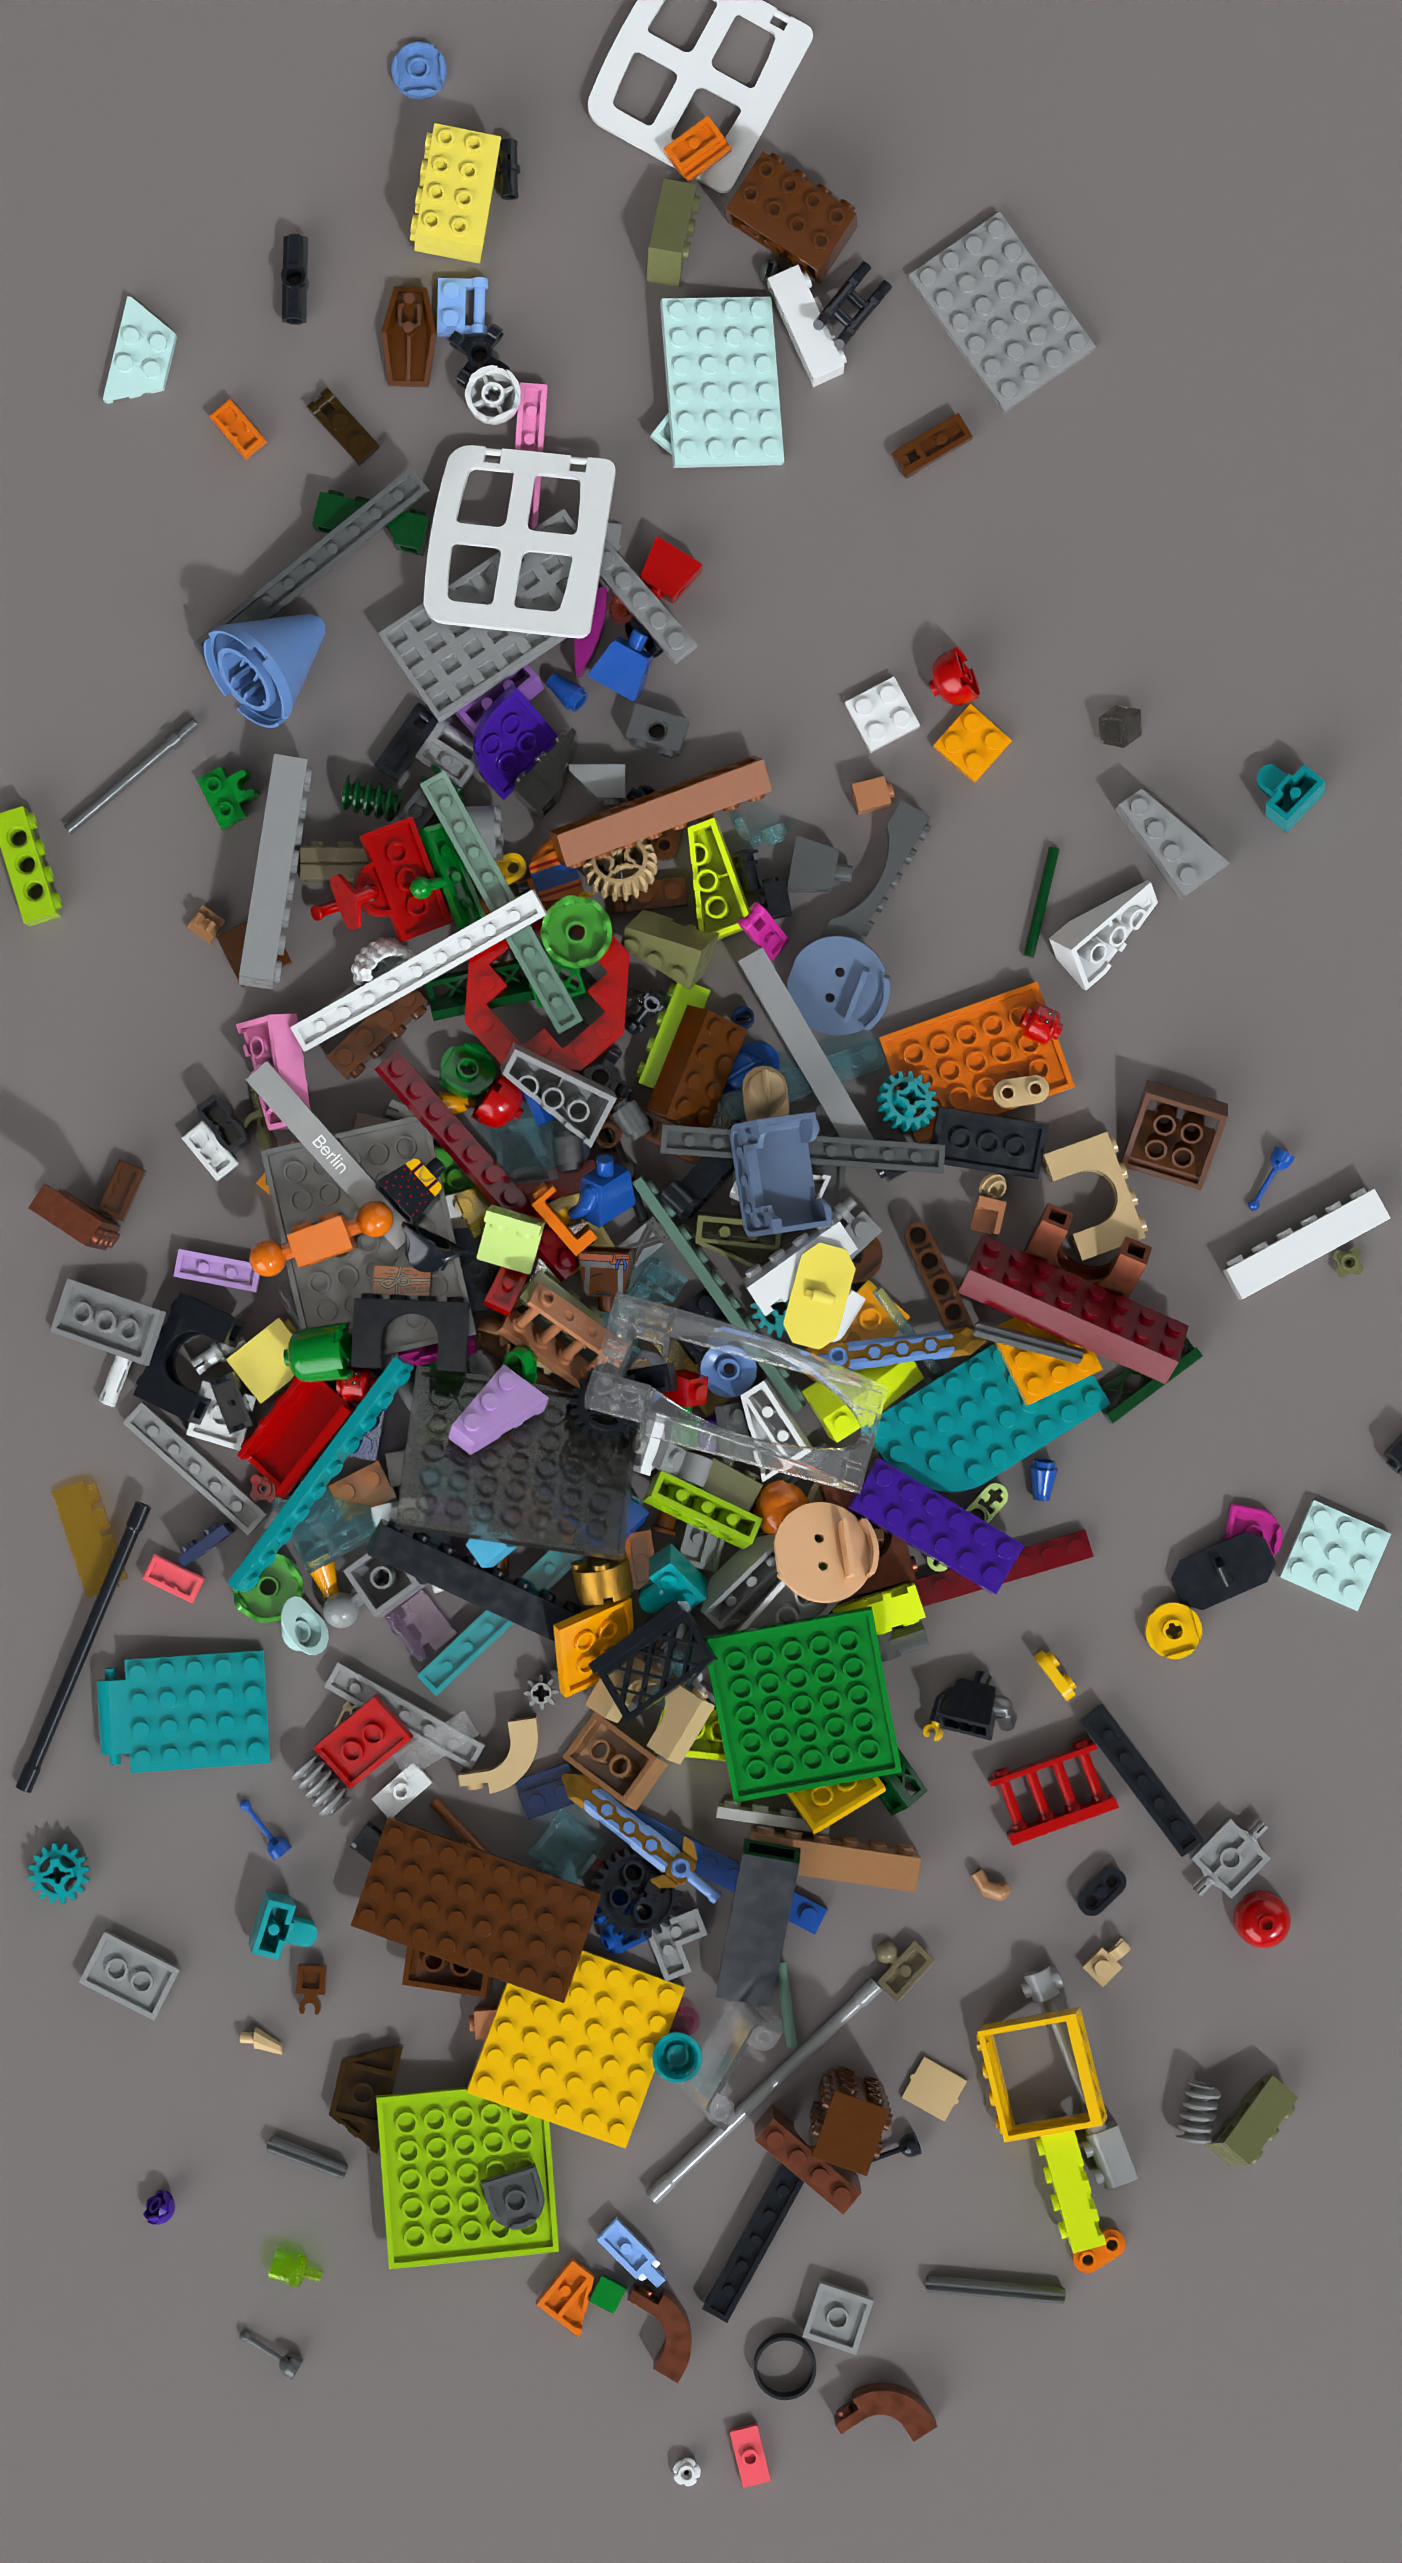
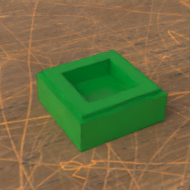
(607, 2293)

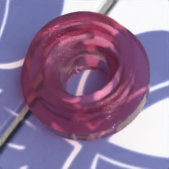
(690, 2028)

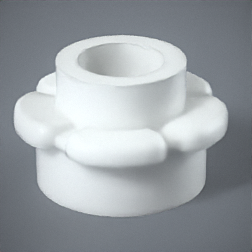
(686, 2464)

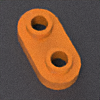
(1102, 2254)

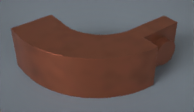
(676, 2350)
(887, 2400)

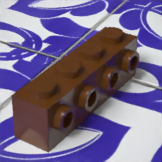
(375, 1032)

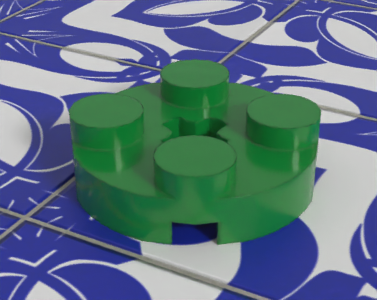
(467, 1085)

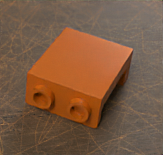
(575, 1242)

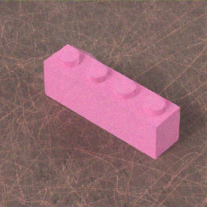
(273, 1041)

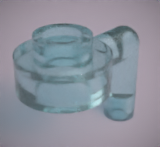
(771, 835)

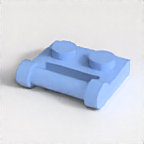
(452, 306)

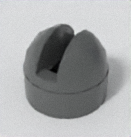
(764, 267)

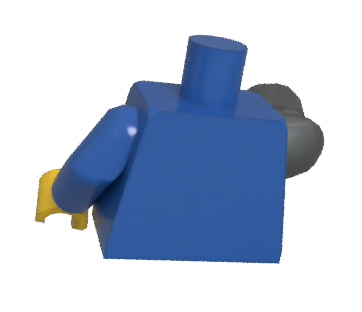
(603, 1192)

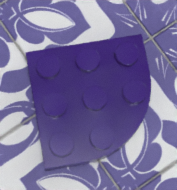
(509, 740)

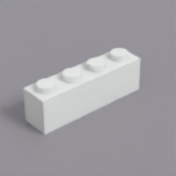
(798, 312)

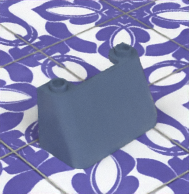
(777, 1175)

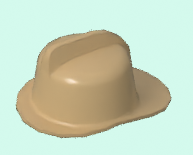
(765, 1094)

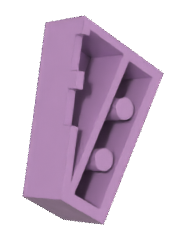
(497, 1408)

